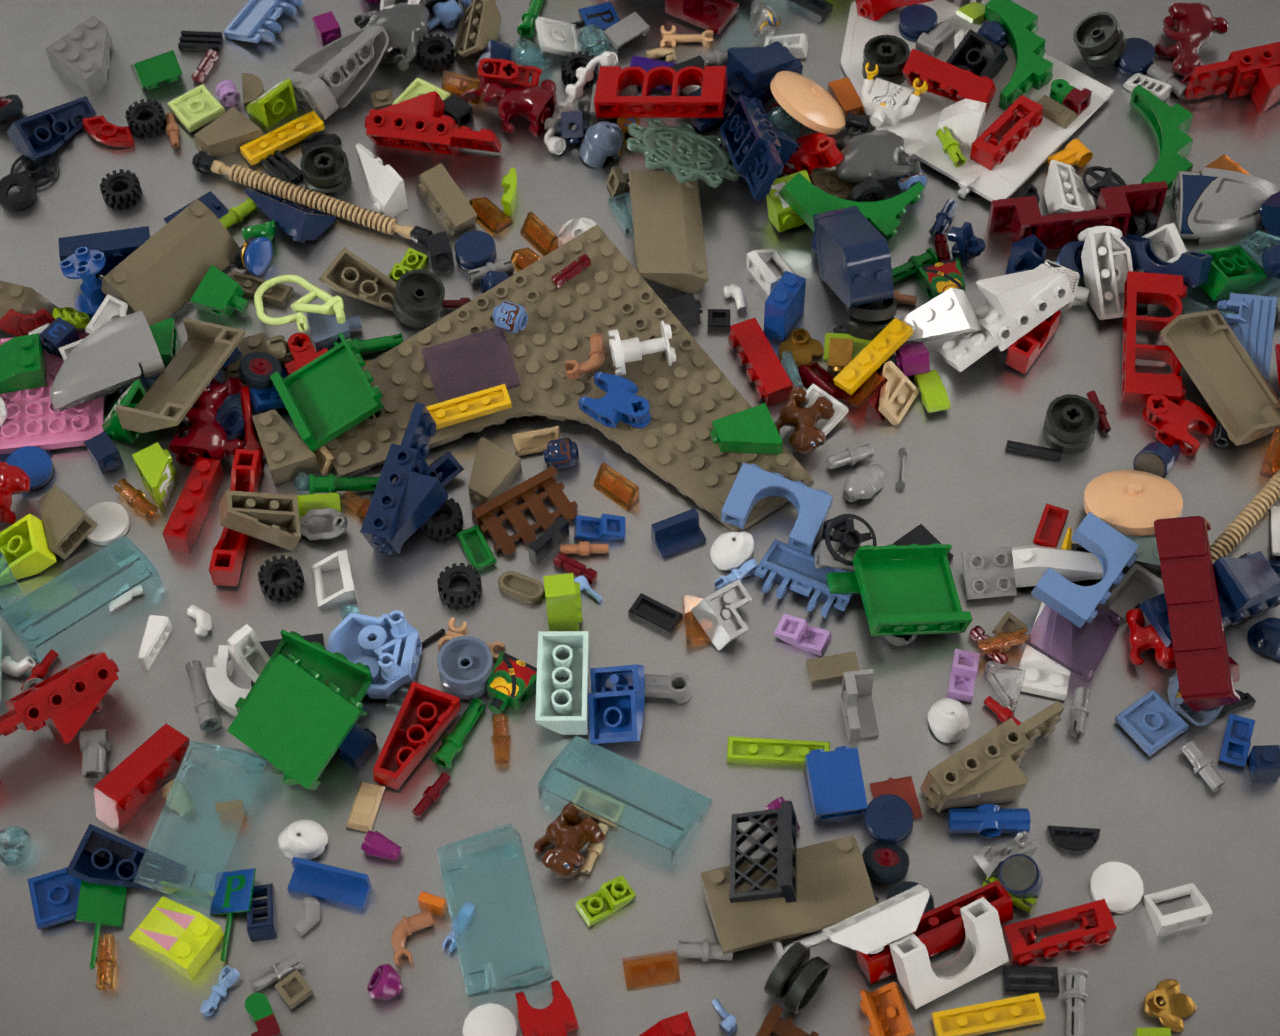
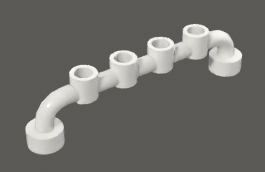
(557, 144)

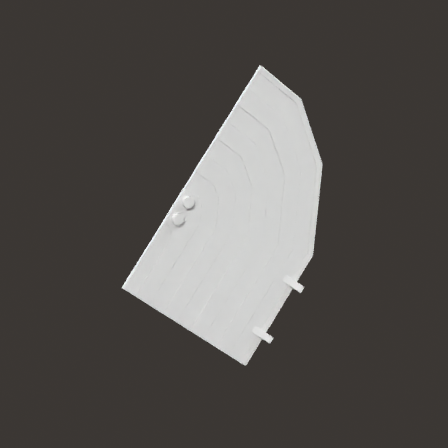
(921, 127)

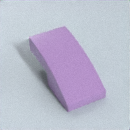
(801, 635)
(963, 675)

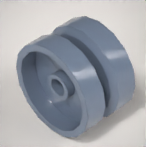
(465, 667)

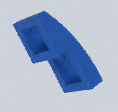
(601, 529)
(1237, 740)

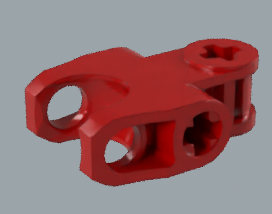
(510, 74)
(816, 152)
(301, 352)
(1175, 422)
(551, 1021)

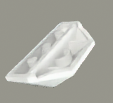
(1065, 190)
(1105, 268)
(881, 923)

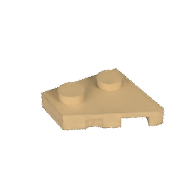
(896, 393)

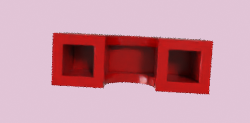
(1027, 348)

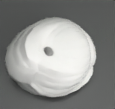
(732, 550)
(948, 720)
(303, 840)

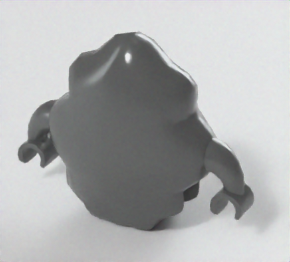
(405, 28)
(873, 156)

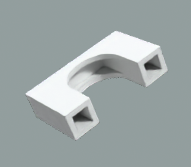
(980, 953)

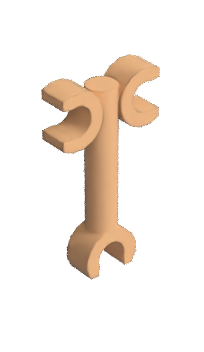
(670, 38)
(456, 632)

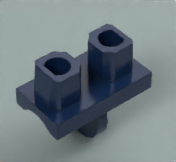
(967, 243)

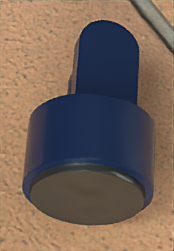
(1157, 459)
(1021, 876)

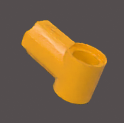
(1074, 154)

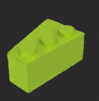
(563, 602)

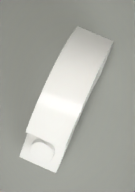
(248, 652)
(220, 682)

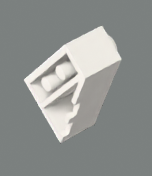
(942, 317)

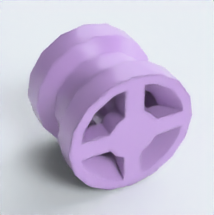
(227, 93)

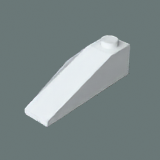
(383, 183)

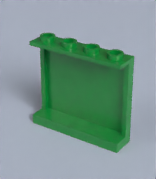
(329, 394)
(909, 590)
(335, 667)
(296, 720)

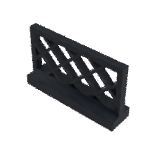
(786, 855)

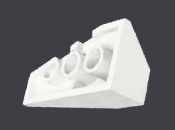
(1034, 560)

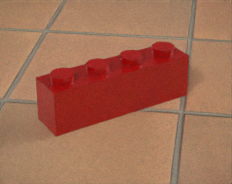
(760, 362)
(193, 505)

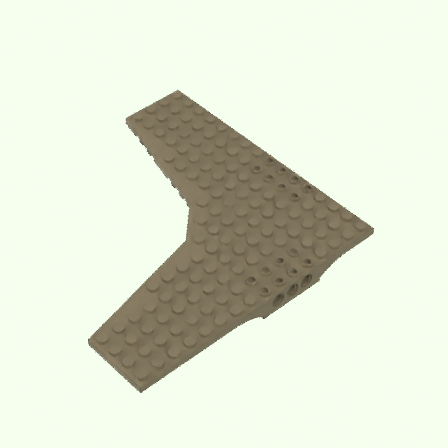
(558, 330)

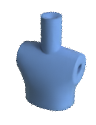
(446, 14)

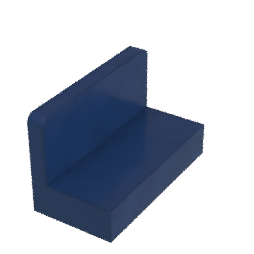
(677, 533)

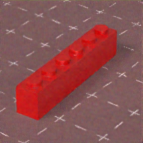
(939, 929)

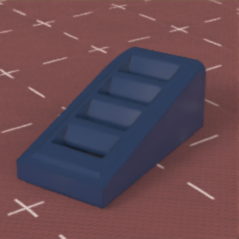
(266, 927)

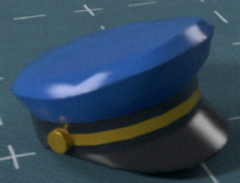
(254, 255)

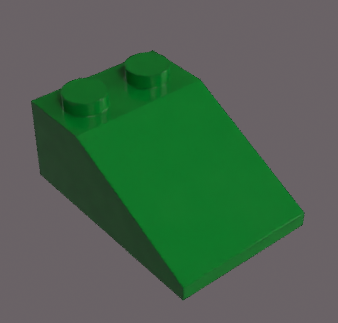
(1230, 272)
(22, 364)

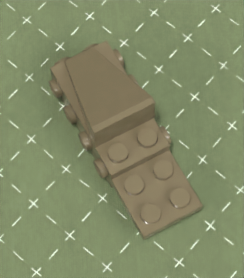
(989, 766)

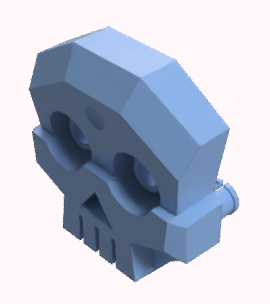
(390, 657)

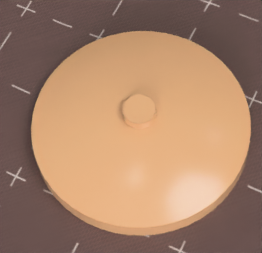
(808, 102)
(1132, 500)

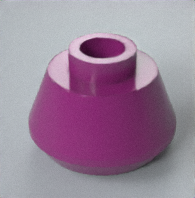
(384, 983)

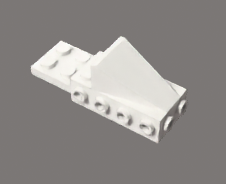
(1013, 304)

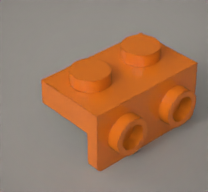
(886, 1011)

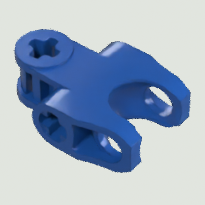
(618, 404)

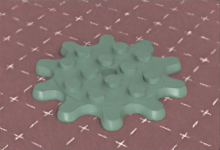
(682, 152)

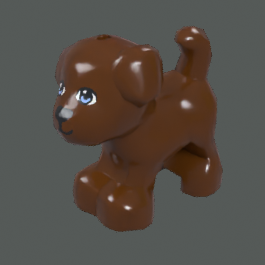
(805, 435)
(569, 835)

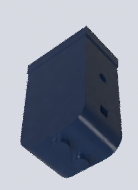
(853, 257)

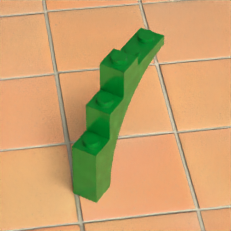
(1027, 48)
(1170, 128)
(883, 214)

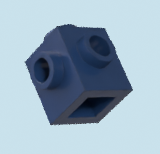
(571, 119)

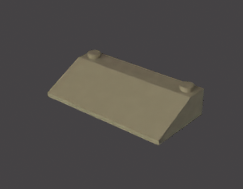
(668, 230)
(172, 264)
(1224, 375)
(184, 377)
(829, 890)

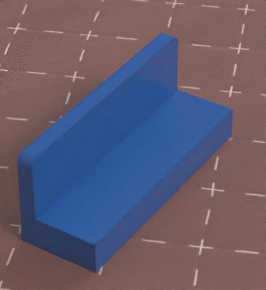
(329, 884)

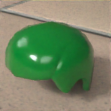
(266, 230)

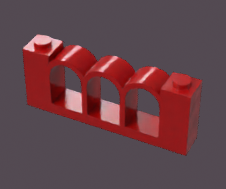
(614, 80)
(1154, 290)

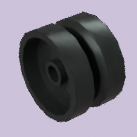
(1100, 39)
(889, 54)
(326, 170)
(418, 298)
(870, 319)
(1070, 424)
(797, 977)

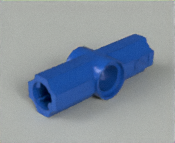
(989, 820)

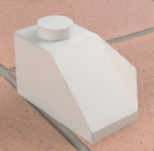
(963, 121)

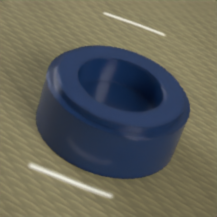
(232, 422)

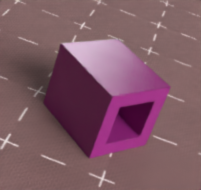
(326, 28)
(913, 359)

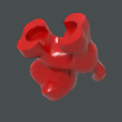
(12, 482)
(1146, 638)

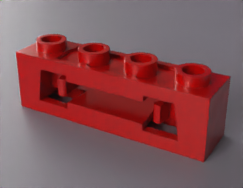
(1026, 118)
(1095, 927)

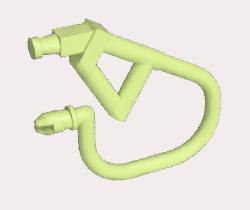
(333, 305)

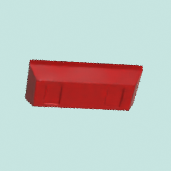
(1050, 526)

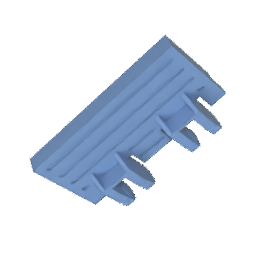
(258, 19)
(1254, 325)
(794, 566)

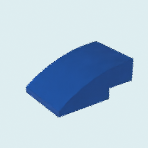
(616, 704)

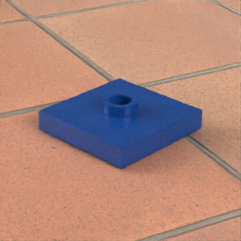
(54, 897)

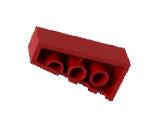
(948, 79)
(414, 732)
(139, 777)

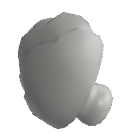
(864, 482)
(323, 524)

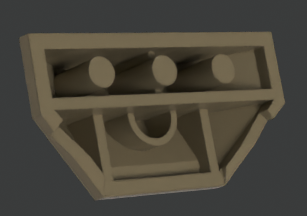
(477, 27)
(22, 299)

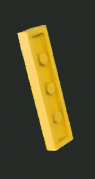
(282, 137)
(873, 356)
(470, 406)
(989, 1016)

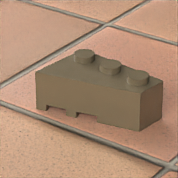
(445, 200)
(283, 448)
(262, 516)

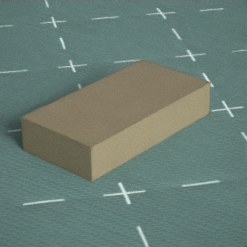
(831, 668)

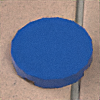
(35, 463)

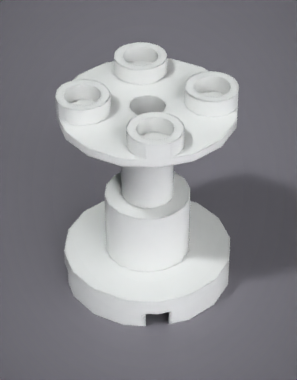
(632, 349)

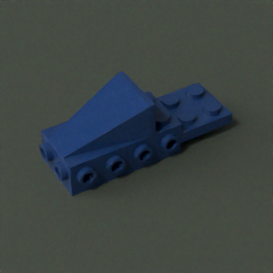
(750, 75)
(756, 145)
(405, 489)
(1243, 586)

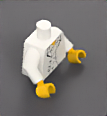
(889, 101)

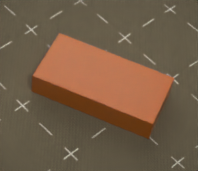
(846, 95)

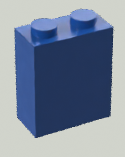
(784, 307)
(835, 783)

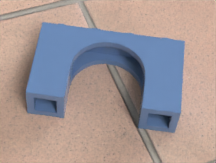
(755, 484)
(1079, 602)

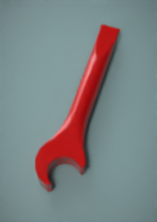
(250, 439)

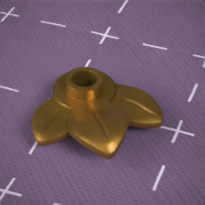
(801, 350)
(1172, 1004)

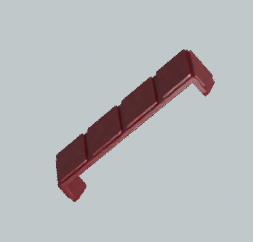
(1194, 612)

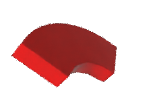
(108, 133)
(20, 324)

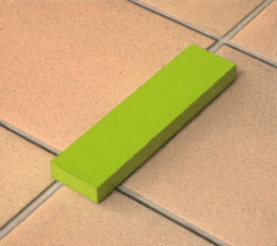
(771, 751)

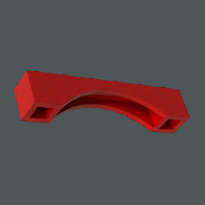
(230, 550)

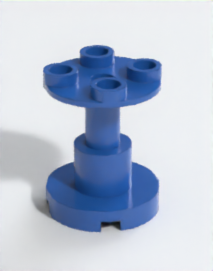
(84, 266)

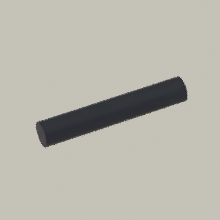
(1033, 449)

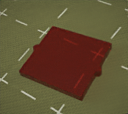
(864, 392)
(900, 787)

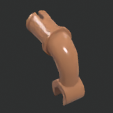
(596, 359)
(403, 930)

